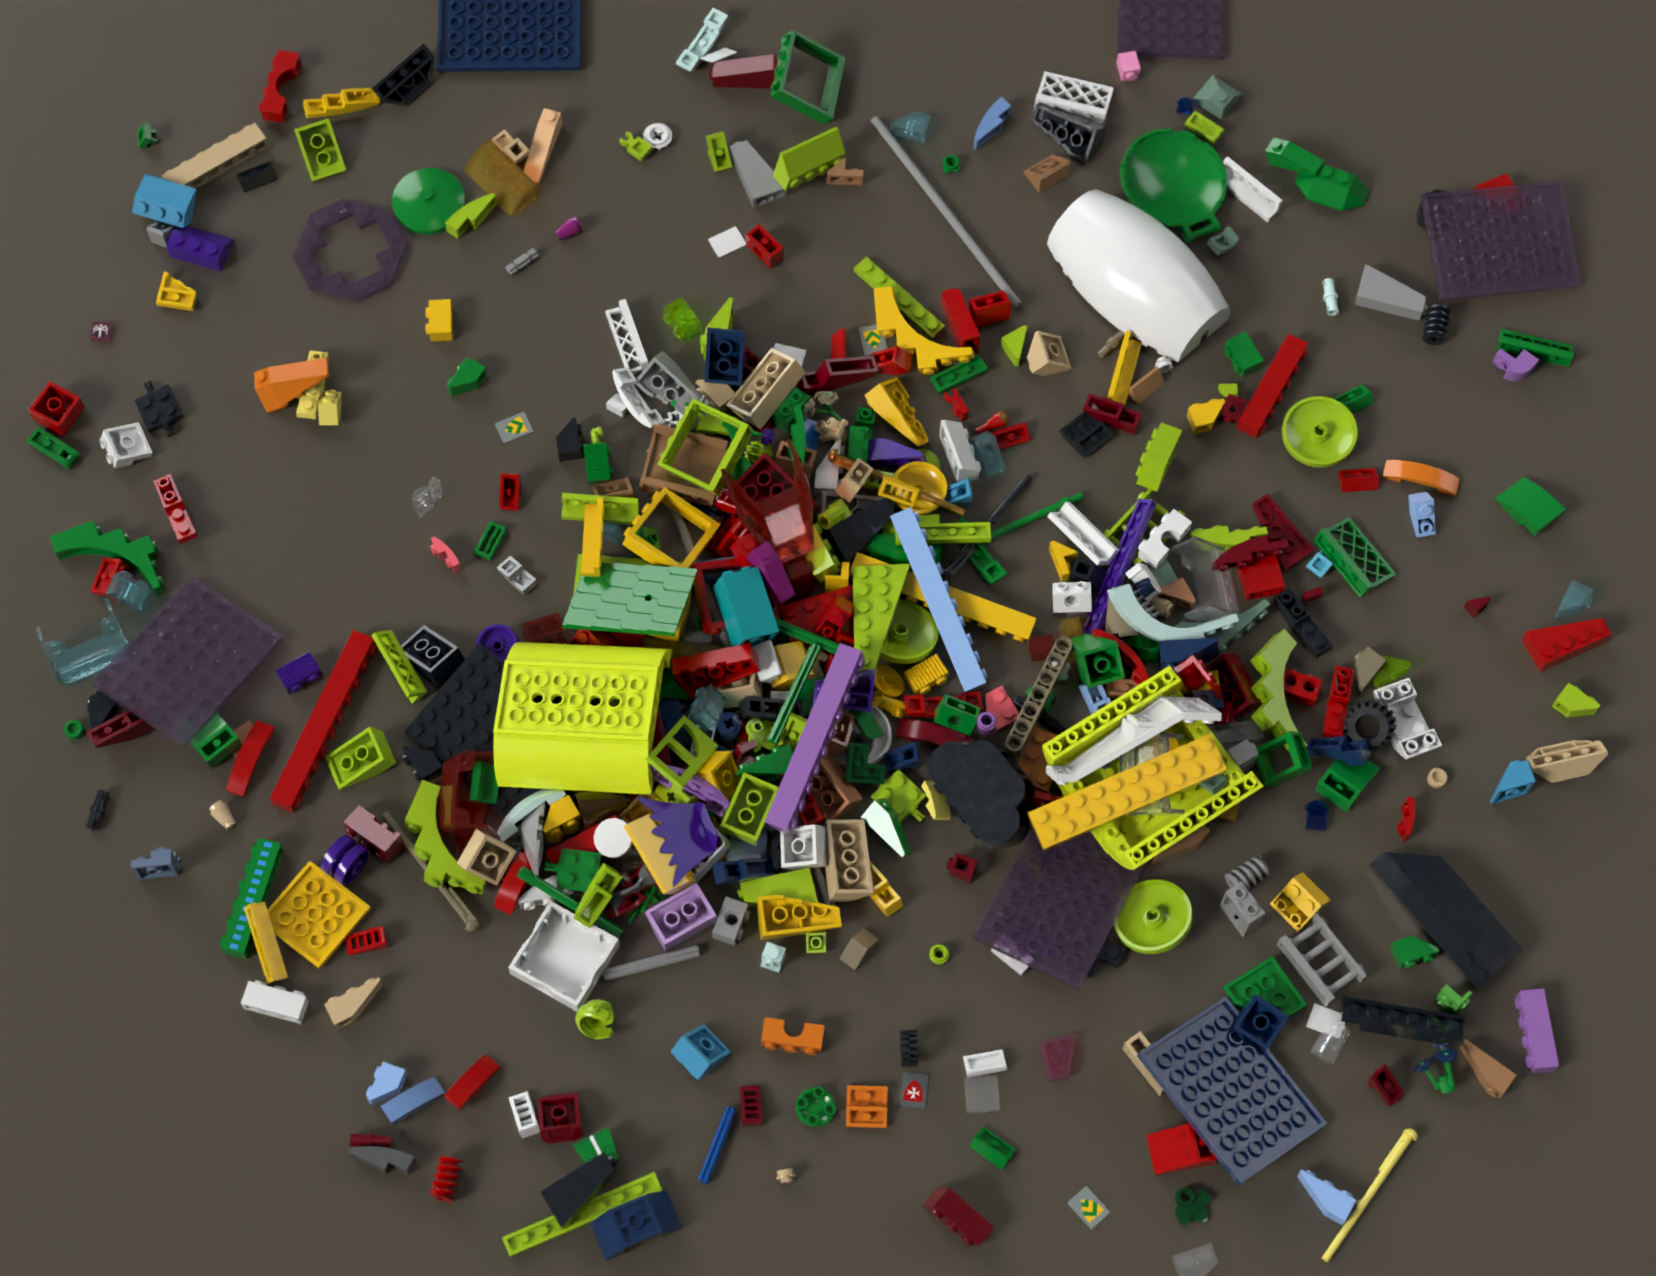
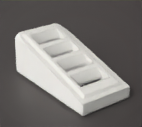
(529, 1126)

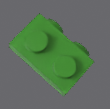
(1451, 1002)

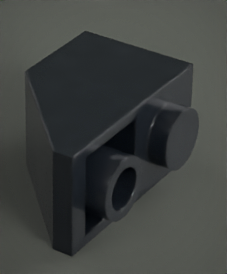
(568, 442)
(1087, 572)
(424, 763)

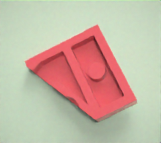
(1001, 706)

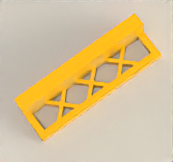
(1124, 369)
(593, 539)
(265, 942)

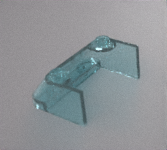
(88, 657)

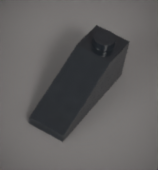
(763, 708)

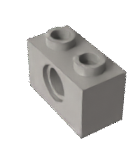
(731, 909)

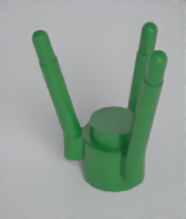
(654, 895)

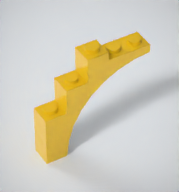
(928, 353)

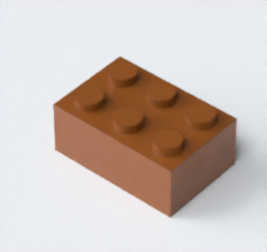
(1034, 762)

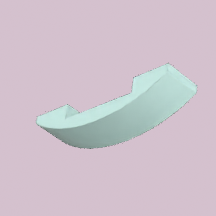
(703, 41)
(523, 808)

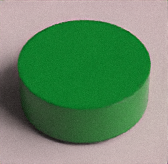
(74, 729)

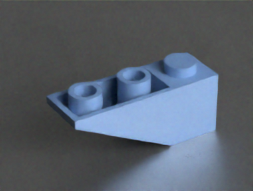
(1331, 1201)

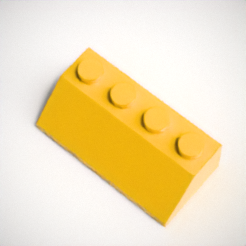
(658, 863)

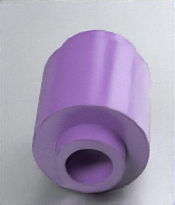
(986, 718)

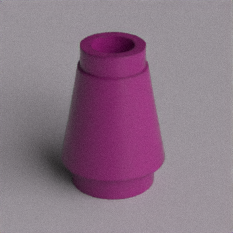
(569, 228)

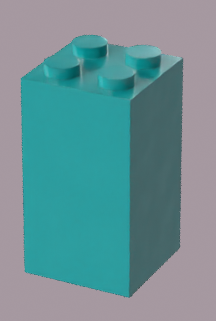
(745, 607)

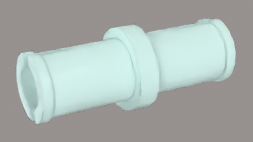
(1330, 297)

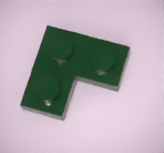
(857, 767)

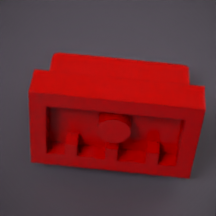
(1194, 674)

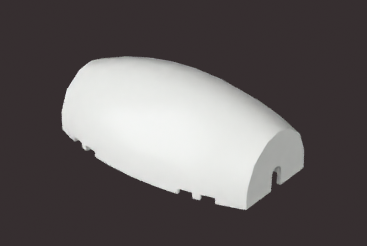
(1137, 274)

